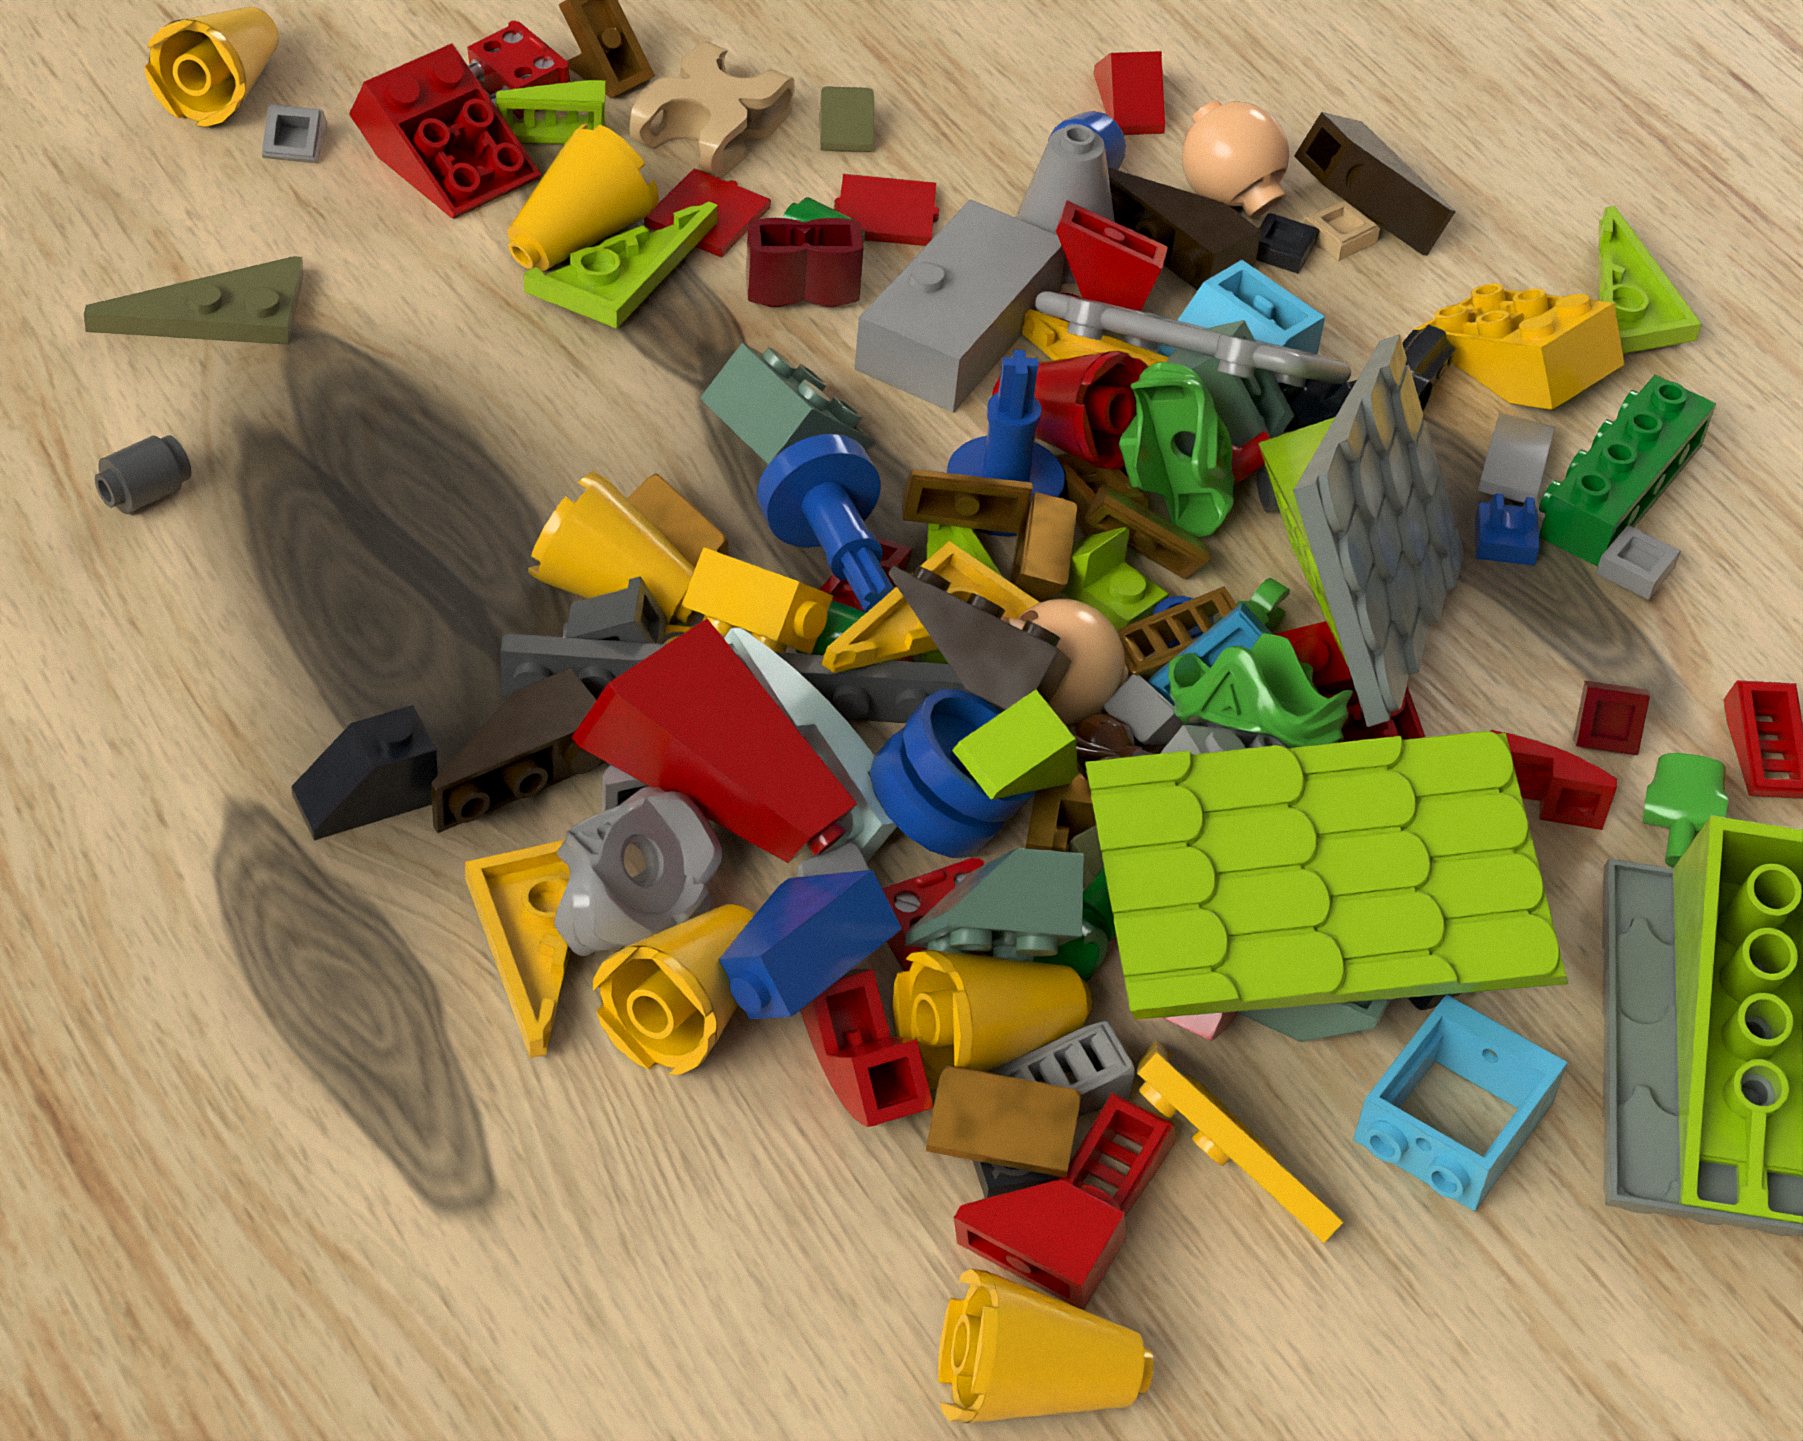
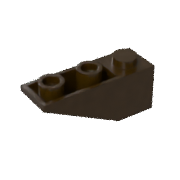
(1374, 180)
(1199, 231)
(983, 650)
(516, 751)

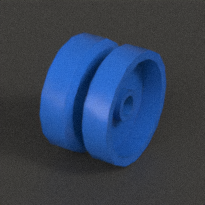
(928, 786)

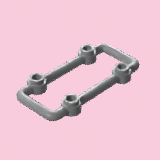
(1146, 330)

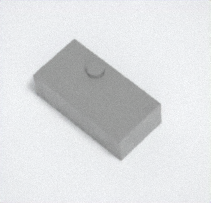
(958, 305)

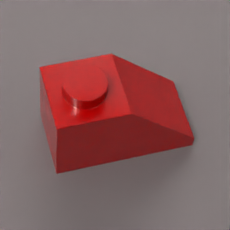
(1109, 259)
(1047, 1236)

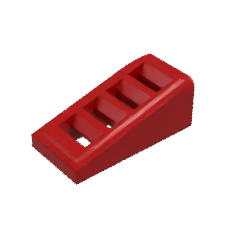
(1782, 704)
(1134, 1124)

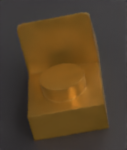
(606, 45)
(1060, 815)

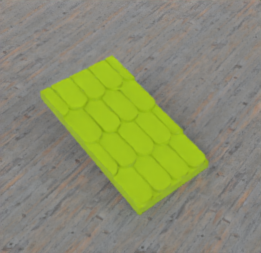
(1322, 874)

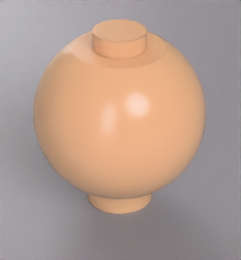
(1236, 156)
(1093, 648)

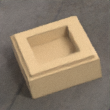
(1343, 230)

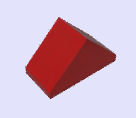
(1133, 90)

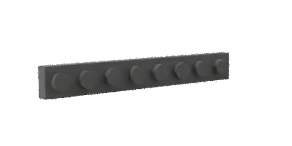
(867, 693)

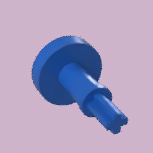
(1009, 446)
(821, 497)

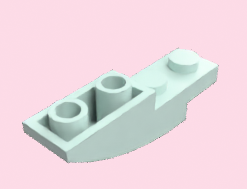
(826, 733)

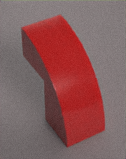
(867, 1068)

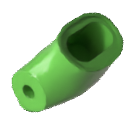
(1684, 797)

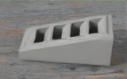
(1092, 1056)

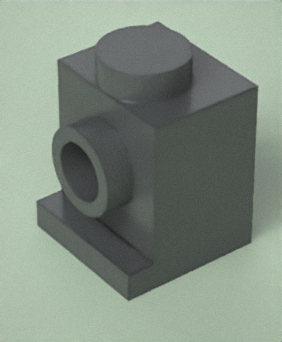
(618, 616)

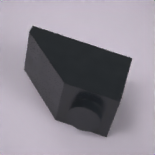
(368, 774)

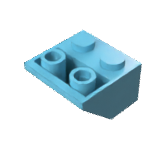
(1265, 306)

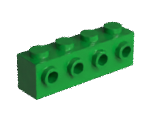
(1625, 468)

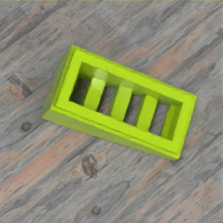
(569, 97)

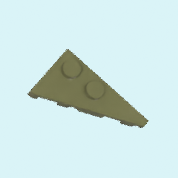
(235, 305)

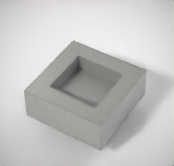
(1638, 562)

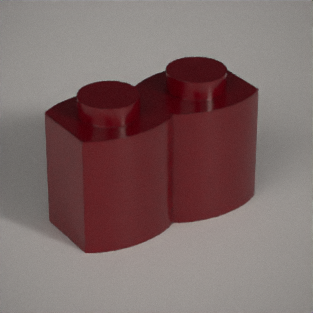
(804, 261)

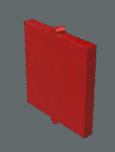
(890, 208)
(735, 209)

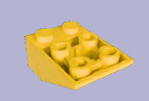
(1532, 343)

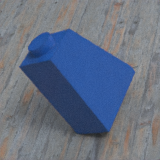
(806, 941)

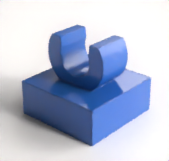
(1507, 531)

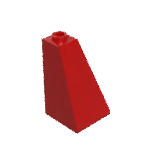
(710, 730)

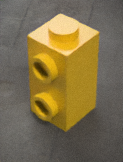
(757, 600)

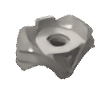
(608, 906)

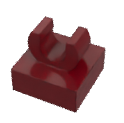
(1611, 717)

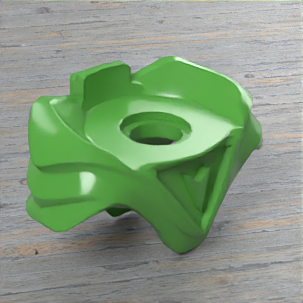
(1194, 487)
(1258, 693)

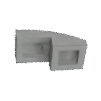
(1516, 458)

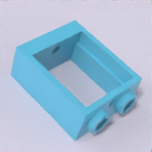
(1460, 1042)

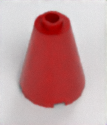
(1087, 404)

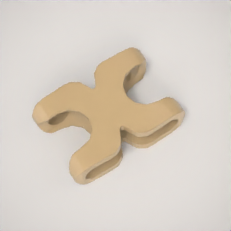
(712, 108)

